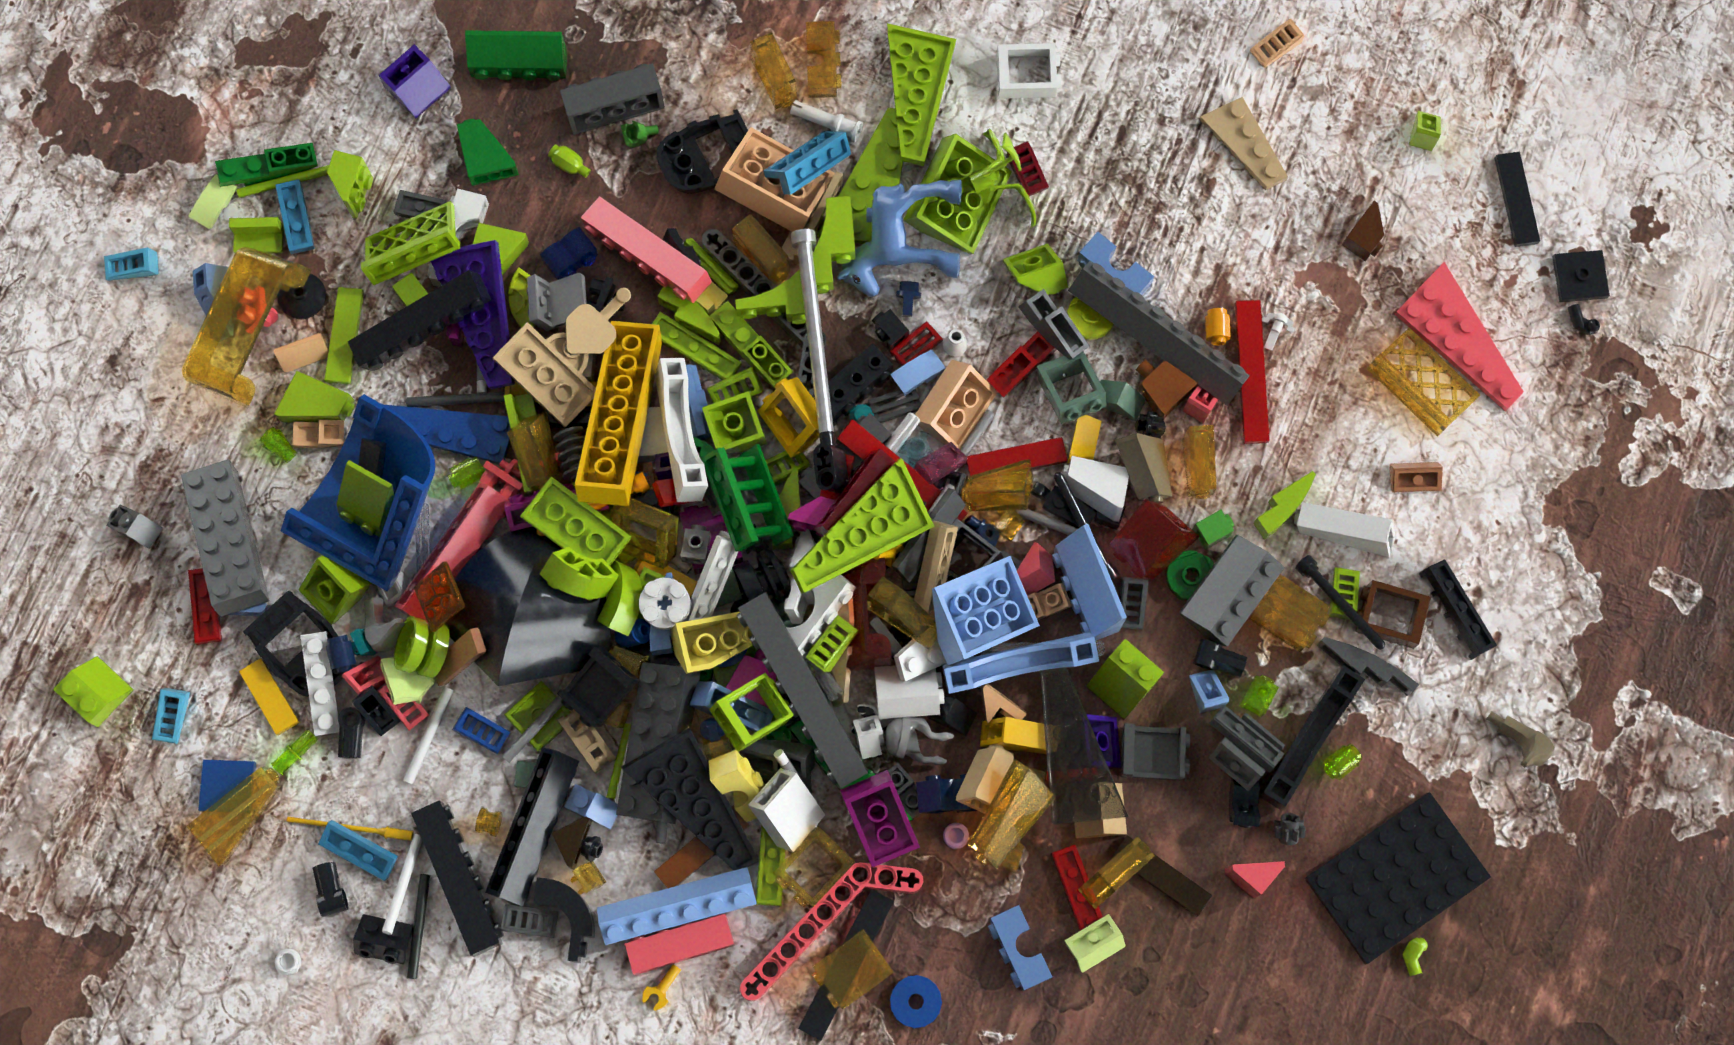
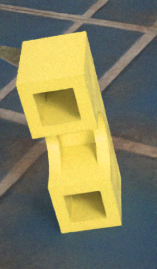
(735, 774)

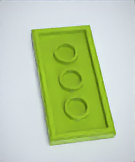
(574, 523)

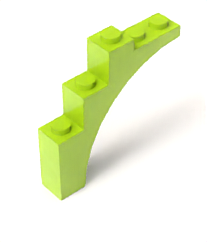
(834, 245)

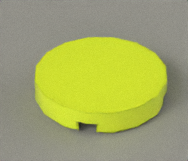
(1091, 323)

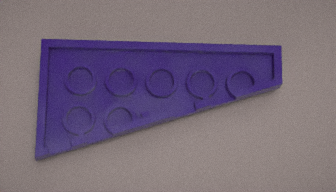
(487, 328)

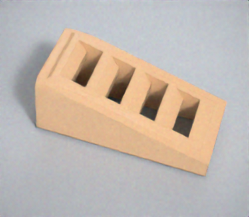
(1285, 31)

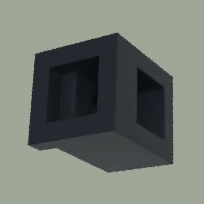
(890, 329)

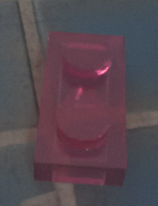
(940, 463)

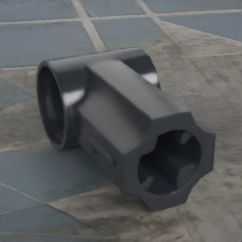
(1212, 656)
(350, 736)
(330, 897)

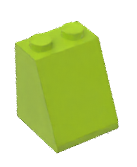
(1125, 679)

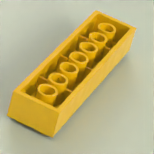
(619, 415)

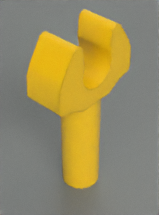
(890, 555)
(661, 989)

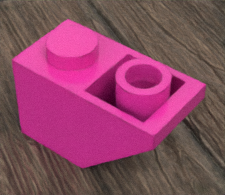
(810, 514)

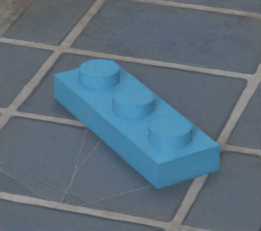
(295, 216)
(358, 850)

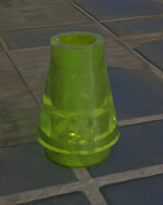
(276, 443)

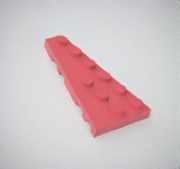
(1452, 328)

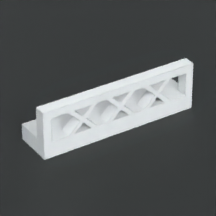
(712, 578)

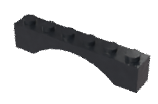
(1311, 737)

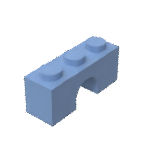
(1101, 250)
(1026, 970)

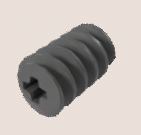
(570, 451)

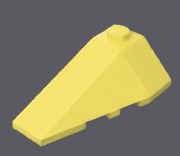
(709, 641)

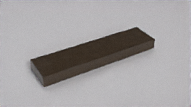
(1171, 882)

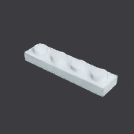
(320, 683)

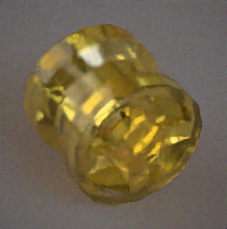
(488, 822)

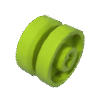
(420, 648)

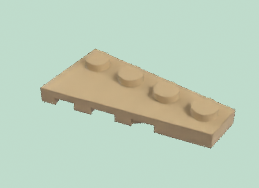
(1245, 140)

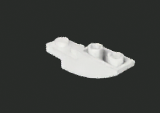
(797, 603)

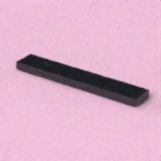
(870, 919)

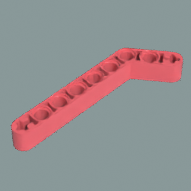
(820, 925)

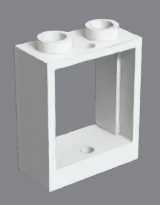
(1027, 90)

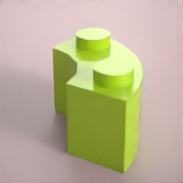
(579, 574)

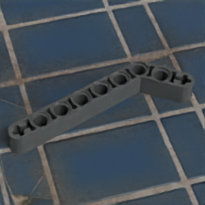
(752, 287)

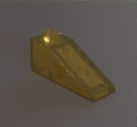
(902, 612)

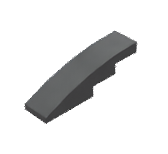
(1370, 664)

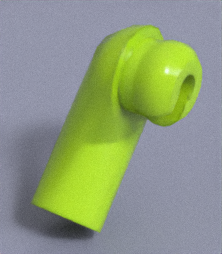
(1412, 953)

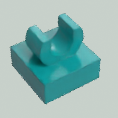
(360, 644)

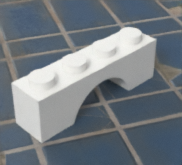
(469, 211)
(828, 601)

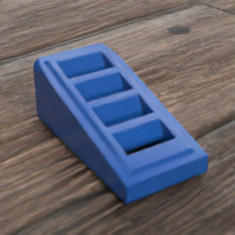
(458, 727)

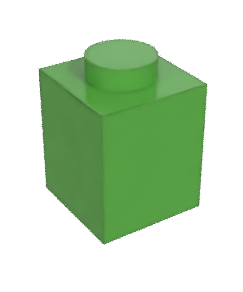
(1214, 529)

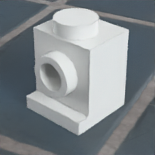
(869, 736)

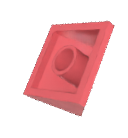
(1254, 877)

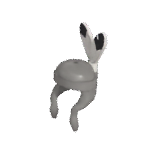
(902, 737)

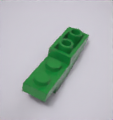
(267, 166)

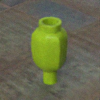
(568, 160)

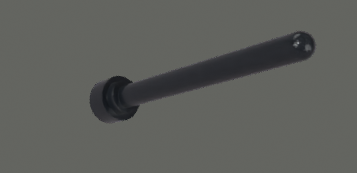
(1079, 517)
(1309, 568)

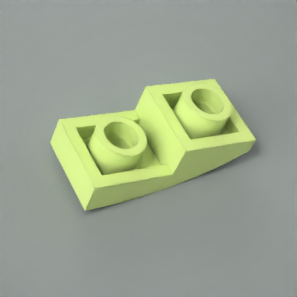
(211, 202)

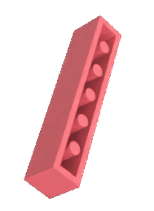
(646, 250)
(459, 542)

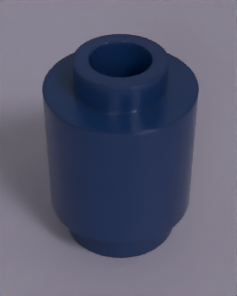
(340, 653)

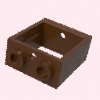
(1417, 620)

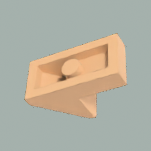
(994, 700)

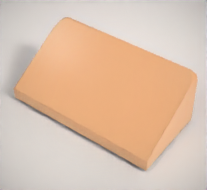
(302, 352)

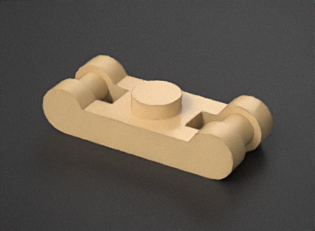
(586, 740)

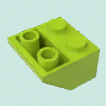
(350, 179)

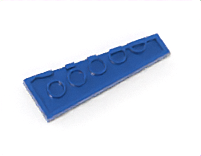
(461, 431)

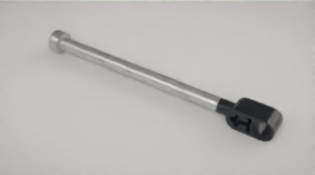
(827, 457)

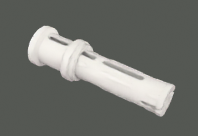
(835, 123)

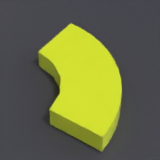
(518, 297)

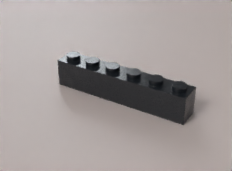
(419, 321)
(532, 826)
(457, 878)

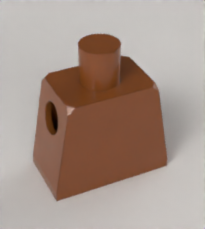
(1164, 386)

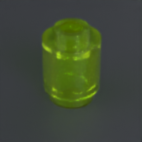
(466, 473)
(1342, 762)

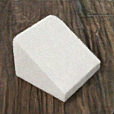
(395, 592)

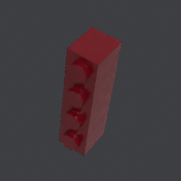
(869, 472)

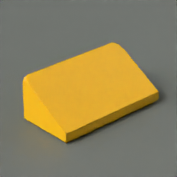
(1085, 437)

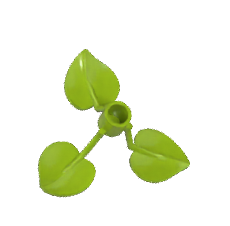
(986, 177)

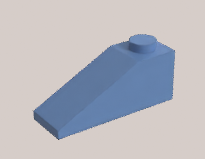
(749, 712)

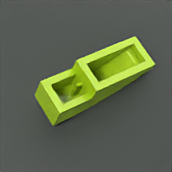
(689, 315)
(791, 501)
(1283, 506)

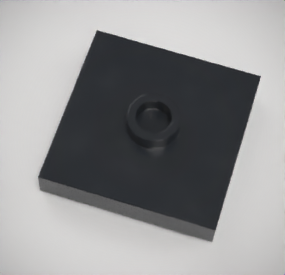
(1581, 276)

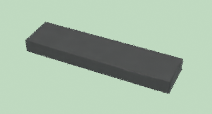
(912, 555)

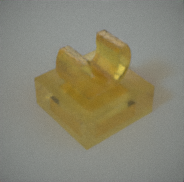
(1008, 524)
(588, 877)

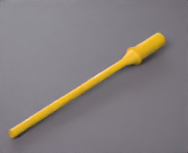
(385, 832)

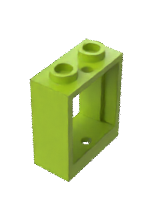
(732, 724)

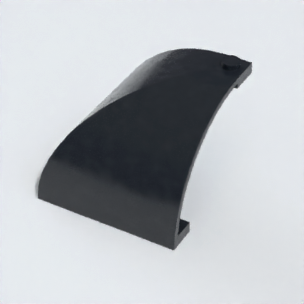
(522, 620)

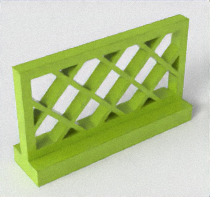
(420, 249)

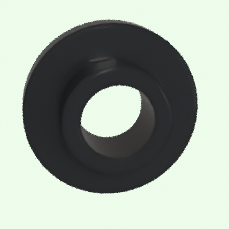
(592, 848)

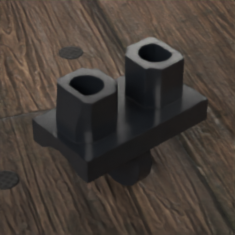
(605, 291)

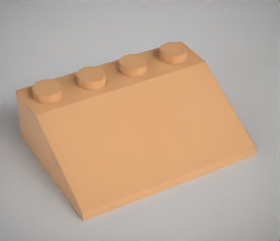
(746, 183)

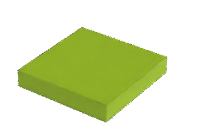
(530, 708)

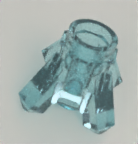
(916, 448)

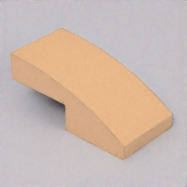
(318, 434)

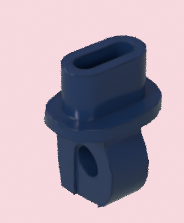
(908, 291)
(981, 527)
(711, 730)

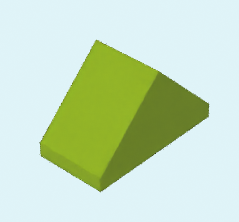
(1425, 131)

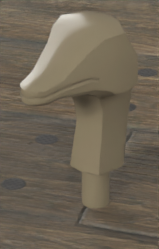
(1535, 745)

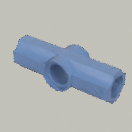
(696, 401)

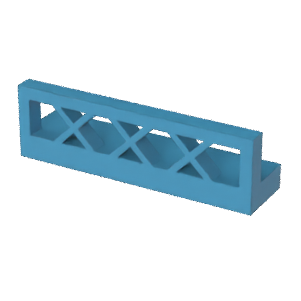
(809, 160)

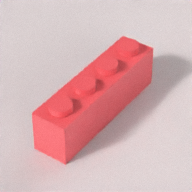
(679, 944)

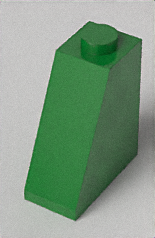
(483, 154)

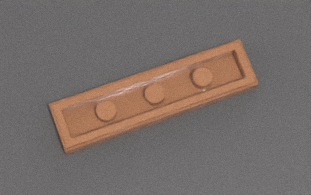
(461, 655)

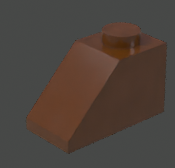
(1366, 234)

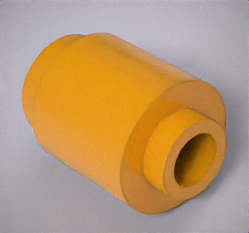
(1217, 326)

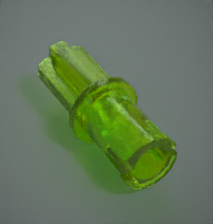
(294, 752)

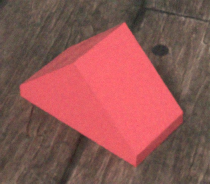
(1200, 404)
(1036, 569)
(365, 675)

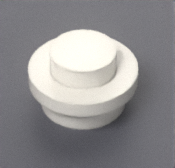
(288, 961)

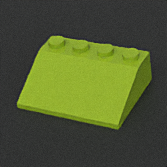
(955, 223)

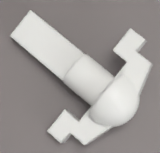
(1279, 320)

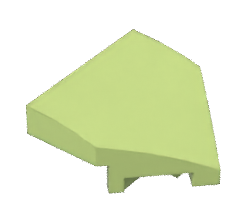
(403, 685)

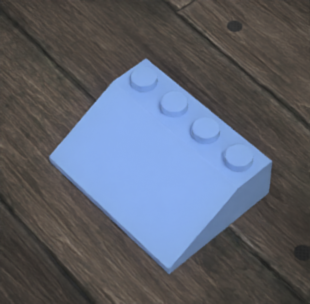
(1089, 584)
(981, 610)

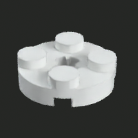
(655, 592)

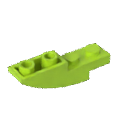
(750, 345)

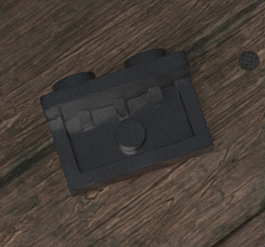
(373, 943)

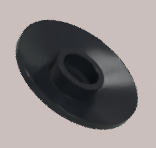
(305, 305)

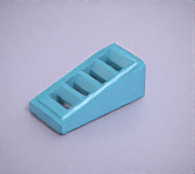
(146, 259)
(161, 713)

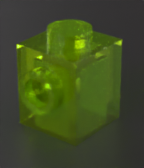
(1259, 695)

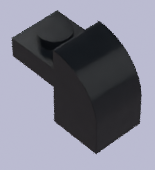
(1244, 805)

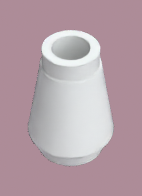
(952, 347)

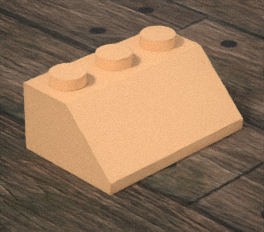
(955, 404)

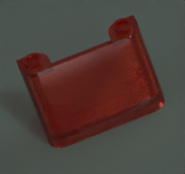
(867, 648)

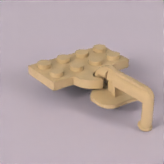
(555, 374)

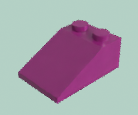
(880, 818)

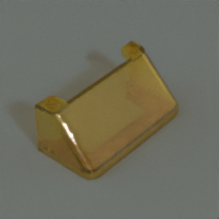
(237, 321)

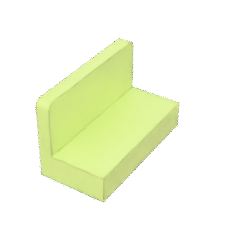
(1095, 943)

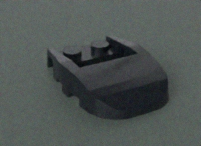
(682, 158)
(272, 623)

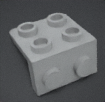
(554, 301)

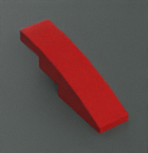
(1020, 364)

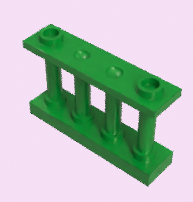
(732, 505)

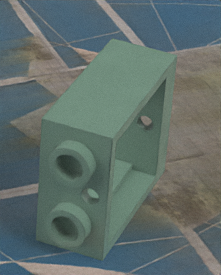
(1061, 369)

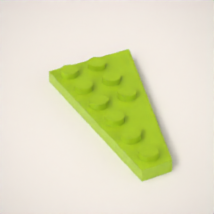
(919, 76)
(875, 168)
(874, 524)

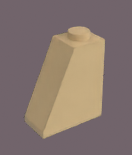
(984, 777)

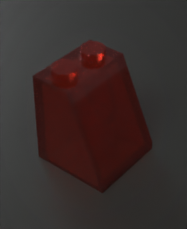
(1152, 539)

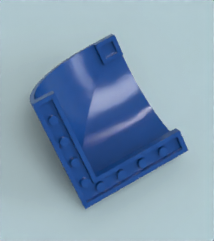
(410, 470)

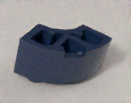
(939, 795)

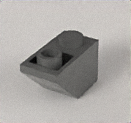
(134, 526)

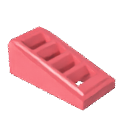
(402, 716)

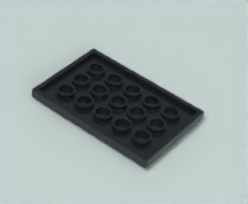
(1397, 878)

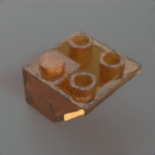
(439, 596)

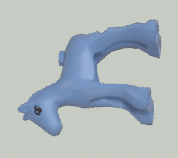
(889, 235)

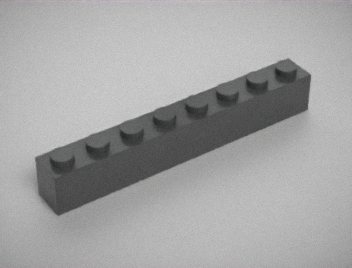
(1158, 332)
(802, 689)

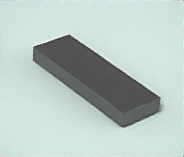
(1246, 738)

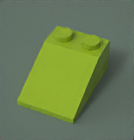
(364, 499)

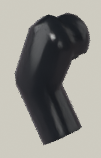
(1580, 323)

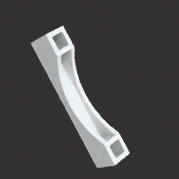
(685, 463)

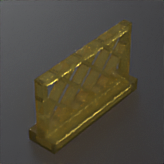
(1407, 390)

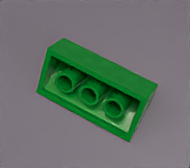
(516, 54)

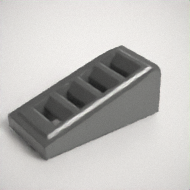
(1143, 583)
(507, 916)

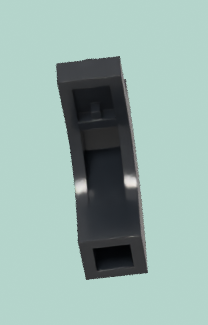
(561, 896)

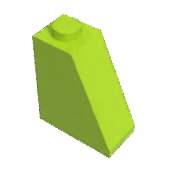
(510, 242)
(313, 401)

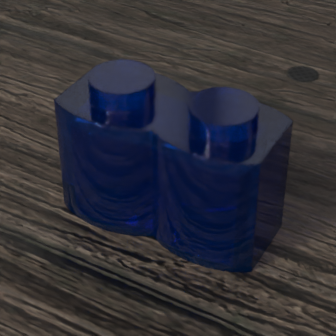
(569, 254)

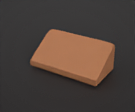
(1416, 476)

